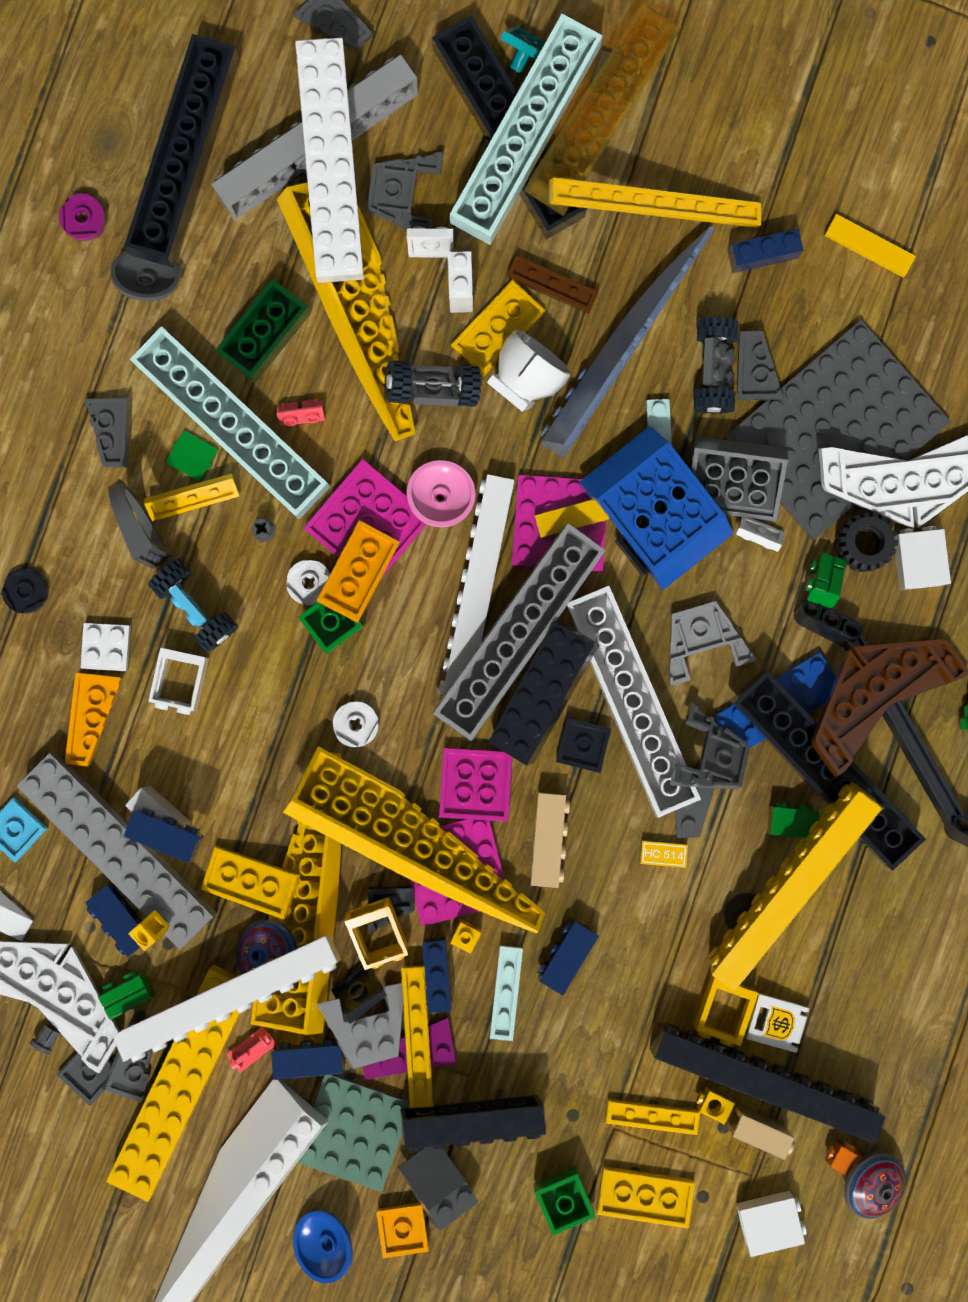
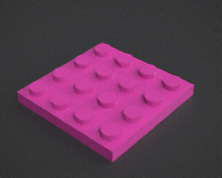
(543, 495)
(372, 500)
(477, 837)

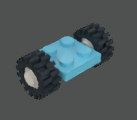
(169, 582)

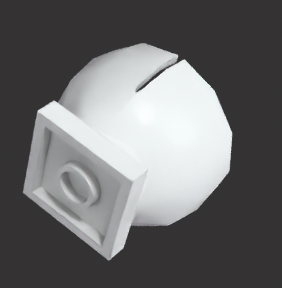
(527, 371)

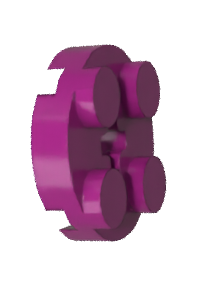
(73, 208)

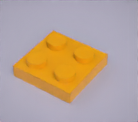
(402, 1230)

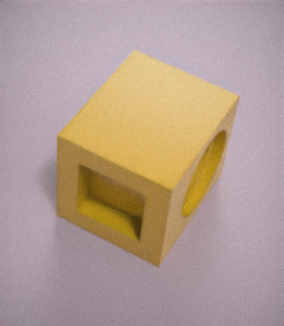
(149, 930)
(465, 936)
(723, 1109)

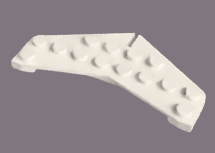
(896, 485)
(61, 993)

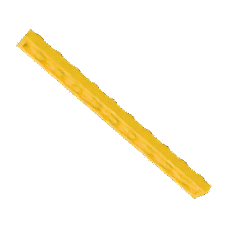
(654, 202)

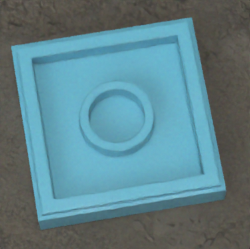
(18, 829)

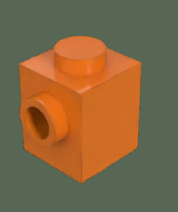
(842, 1156)

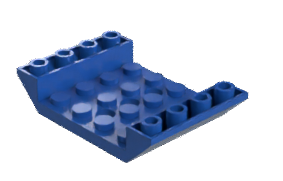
(631, 486)

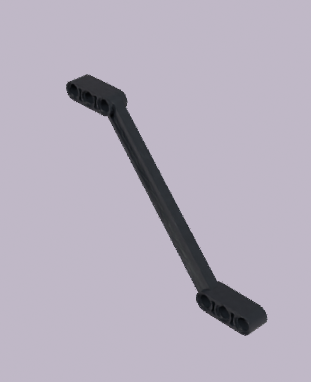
(895, 717)

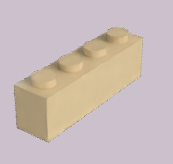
(548, 840)

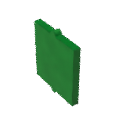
(192, 456)

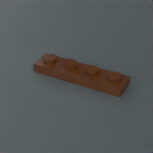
(552, 284)

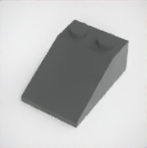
(437, 1186)

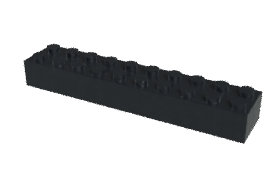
(488, 97)
(182, 151)
(790, 733)
(767, 1082)

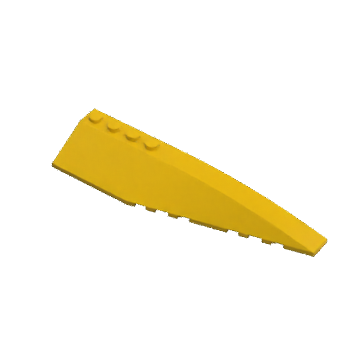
(355, 310)
(396, 834)
(308, 919)

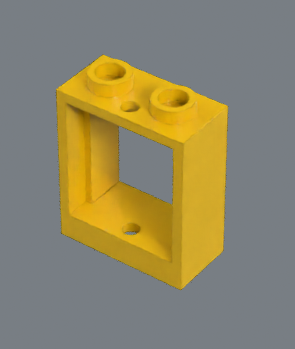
(368, 914)
(725, 1038)

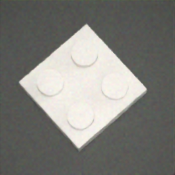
(430, 242)
(105, 647)

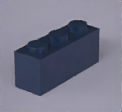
(765, 251)
(164, 834)
(116, 917)
(567, 956)
(437, 975)
(307, 1059)

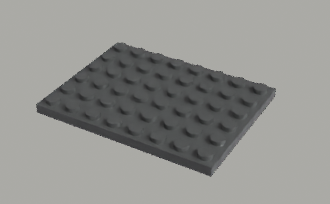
(844, 400)

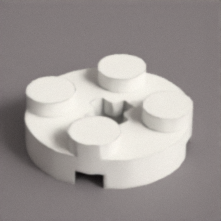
(296, 581)
(350, 712)

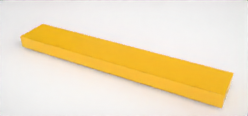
(417, 1036)

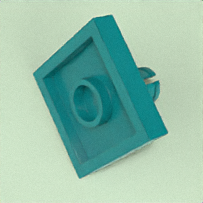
(526, 44)

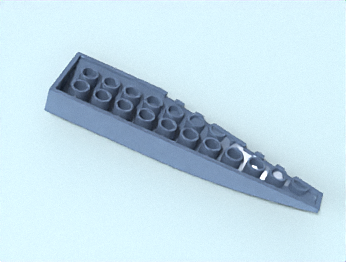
(616, 353)

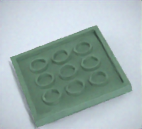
(360, 1132)

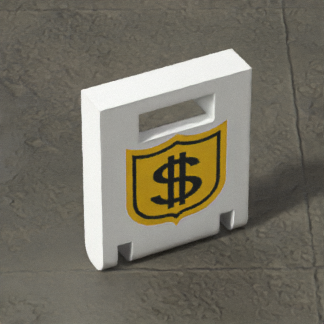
(781, 1024)

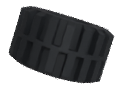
(884, 538)

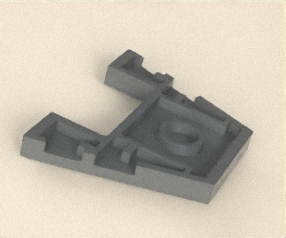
(394, 187)
(721, 760)

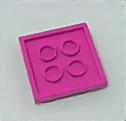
(475, 785)

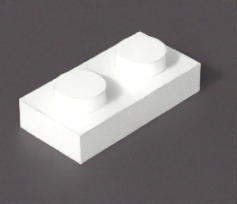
(760, 533)

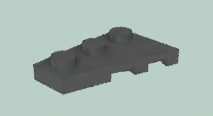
(335, 20)
(756, 369)
(111, 427)
(692, 817)
(129, 1077)

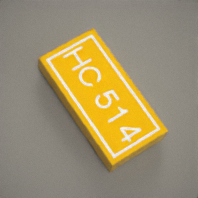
(663, 854)

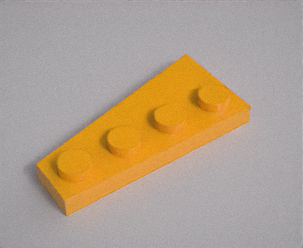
(89, 713)

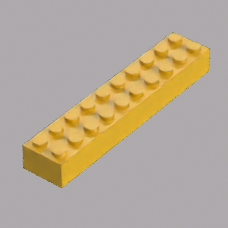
(793, 885)
(172, 1101)

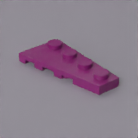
(441, 1052)

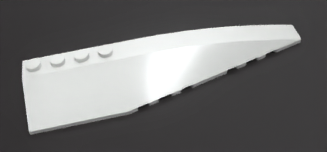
(240, 1185)

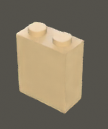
(760, 1131)

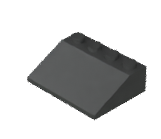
(741, 476)

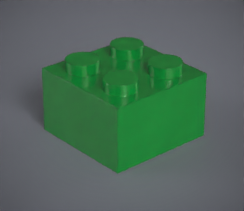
(329, 627)
(564, 1200)

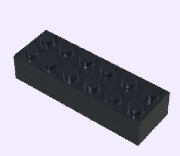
(543, 692)
(473, 1122)

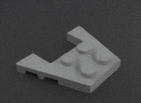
(699, 631)
(368, 1037)

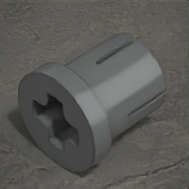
(263, 537)
(45, 1039)

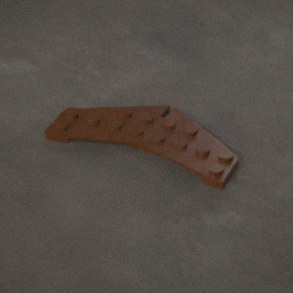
(871, 682)

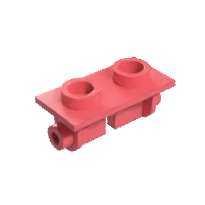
(290, 415)
(251, 1049)

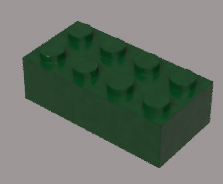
(263, 331)

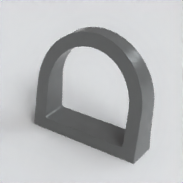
(136, 527)

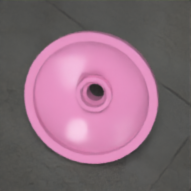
(443, 480)

